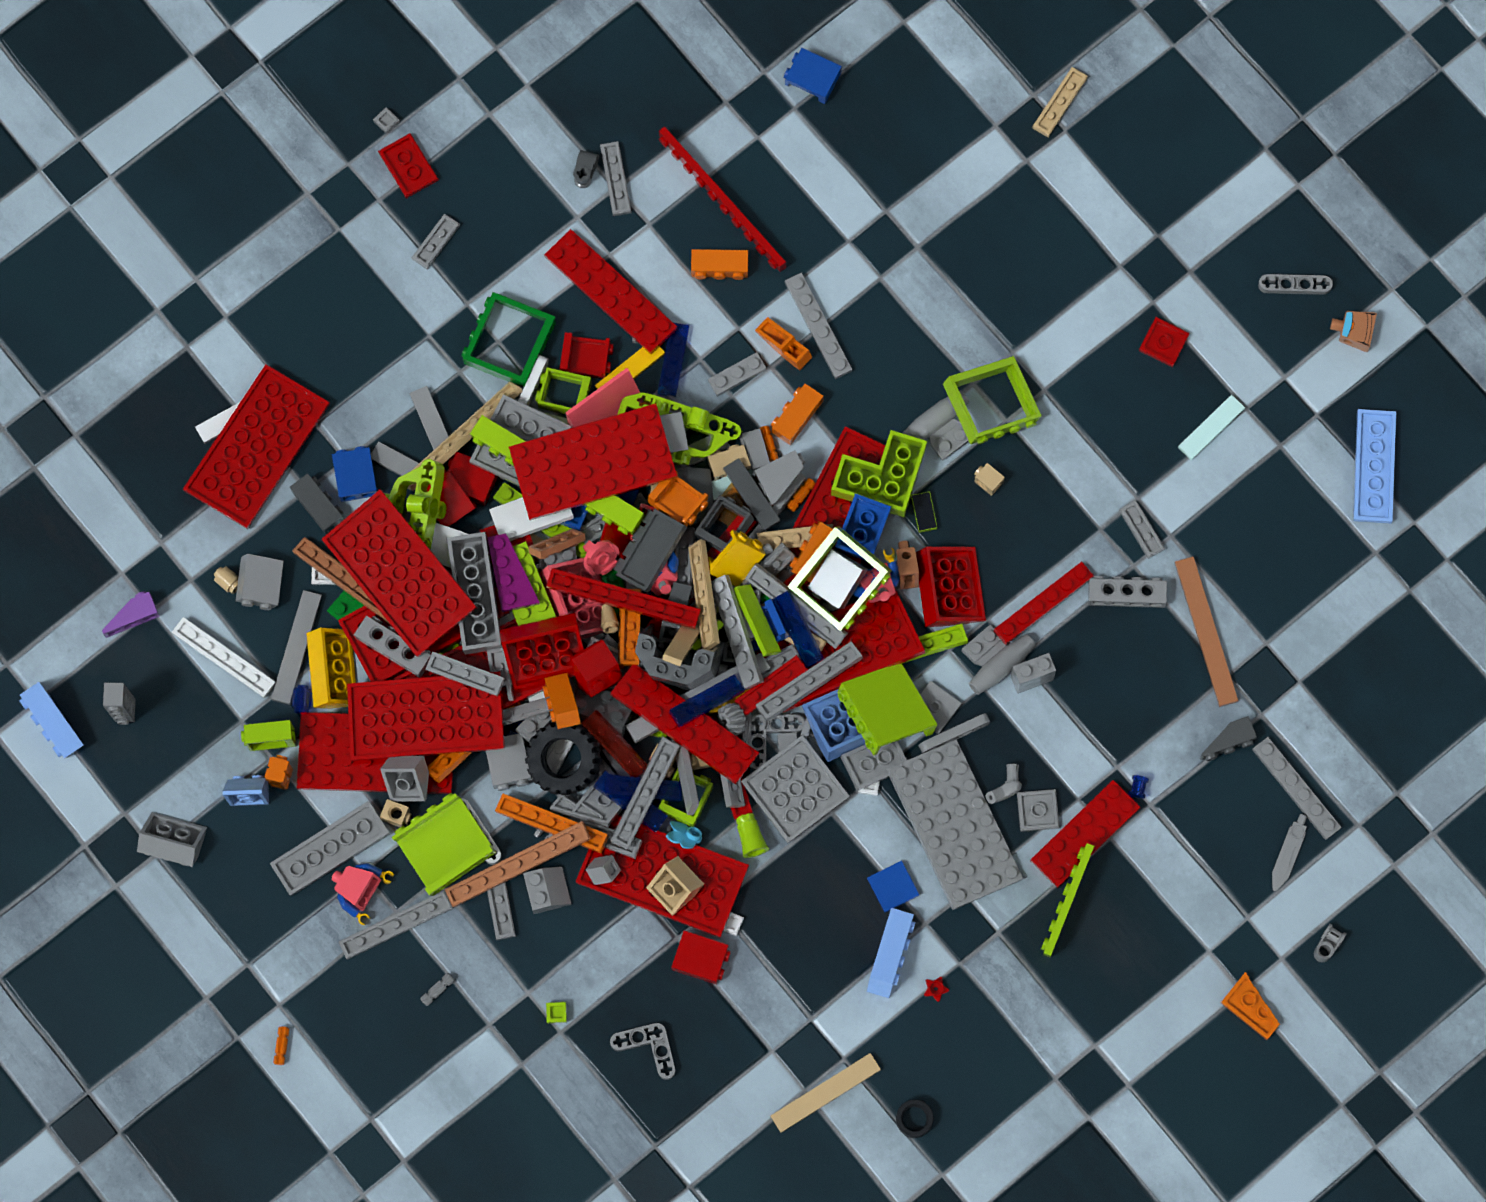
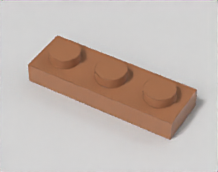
(557, 543)

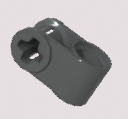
(585, 167)

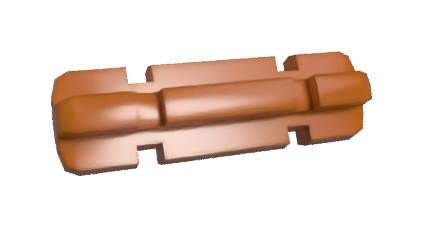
(769, 443)
(800, 495)
(281, 1045)

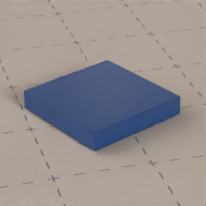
(893, 886)

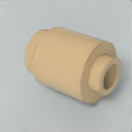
(226, 579)

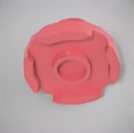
(600, 557)

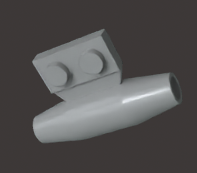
(939, 425)
(995, 657)

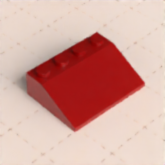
(950, 586)
(541, 649)

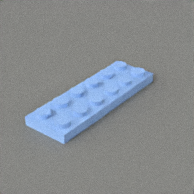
(1374, 466)

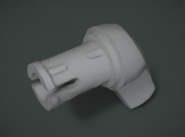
(1009, 788)

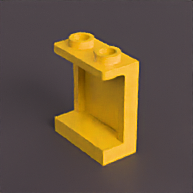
(737, 558)

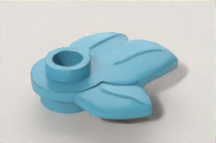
(684, 835)

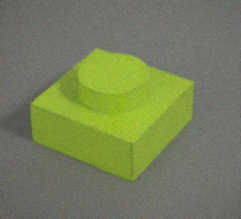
(556, 1012)

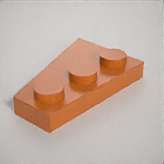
(1249, 1006)

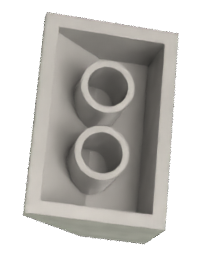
(171, 839)

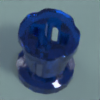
(1138, 786)

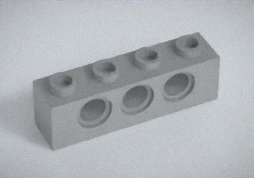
(1137, 599)
(366, 632)
(119, 703)

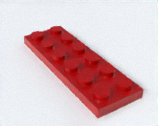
(1091, 826)

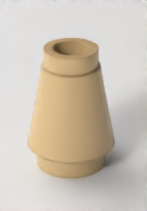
(609, 620)

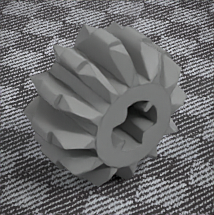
(732, 718)

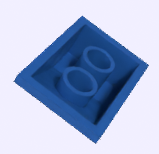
(865, 524)

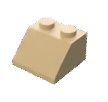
(675, 885)

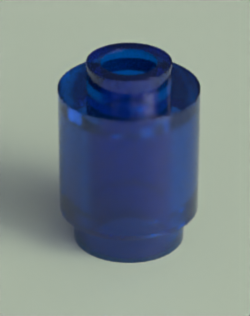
(302, 699)

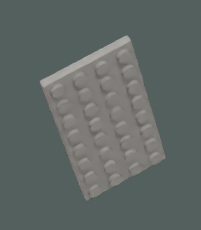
(954, 824)

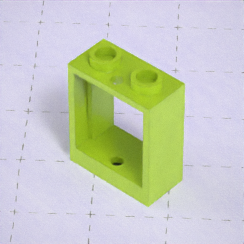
(545, 379)
(269, 735)
(680, 816)

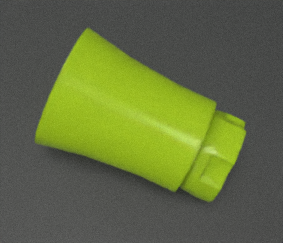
(751, 836)

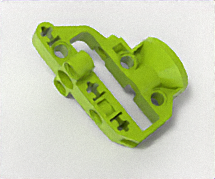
(693, 418)
(424, 505)

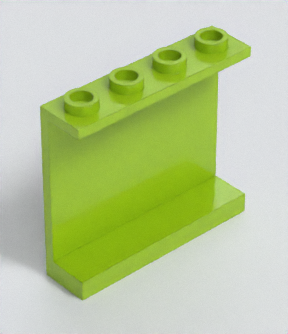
(886, 707)
(444, 843)

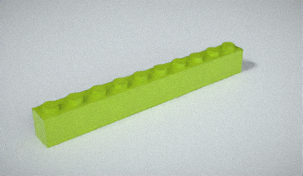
(611, 509)

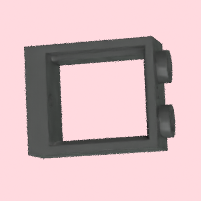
(721, 503)

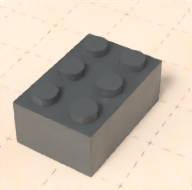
(610, 708)

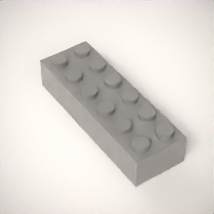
(473, 572)

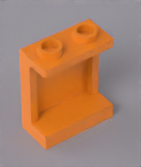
(678, 500)

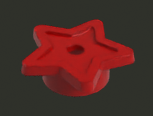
(936, 983)

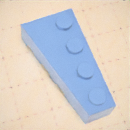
(51, 720)
(890, 952)

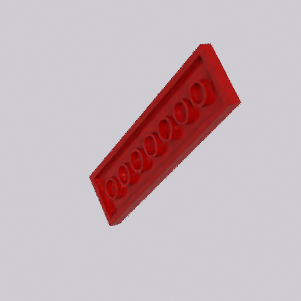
(610, 291)
(700, 737)

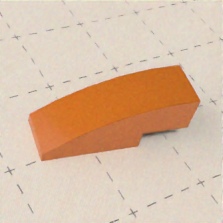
(784, 343)

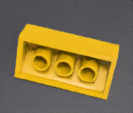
(330, 667)

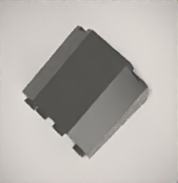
(683, 677)

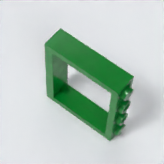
(537, 350)

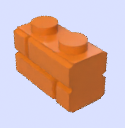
(279, 772)

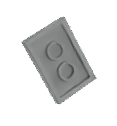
(869, 769)

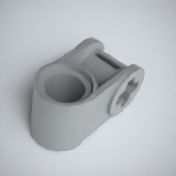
(1330, 941)

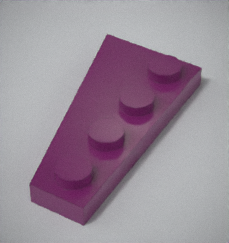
(511, 580)

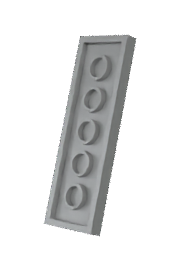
(329, 848)

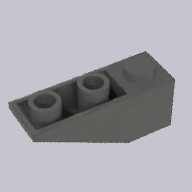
(680, 594)
(1234, 735)

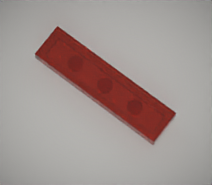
(615, 744)

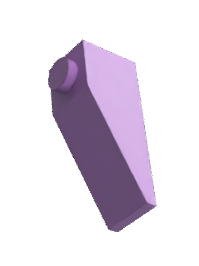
(135, 612)

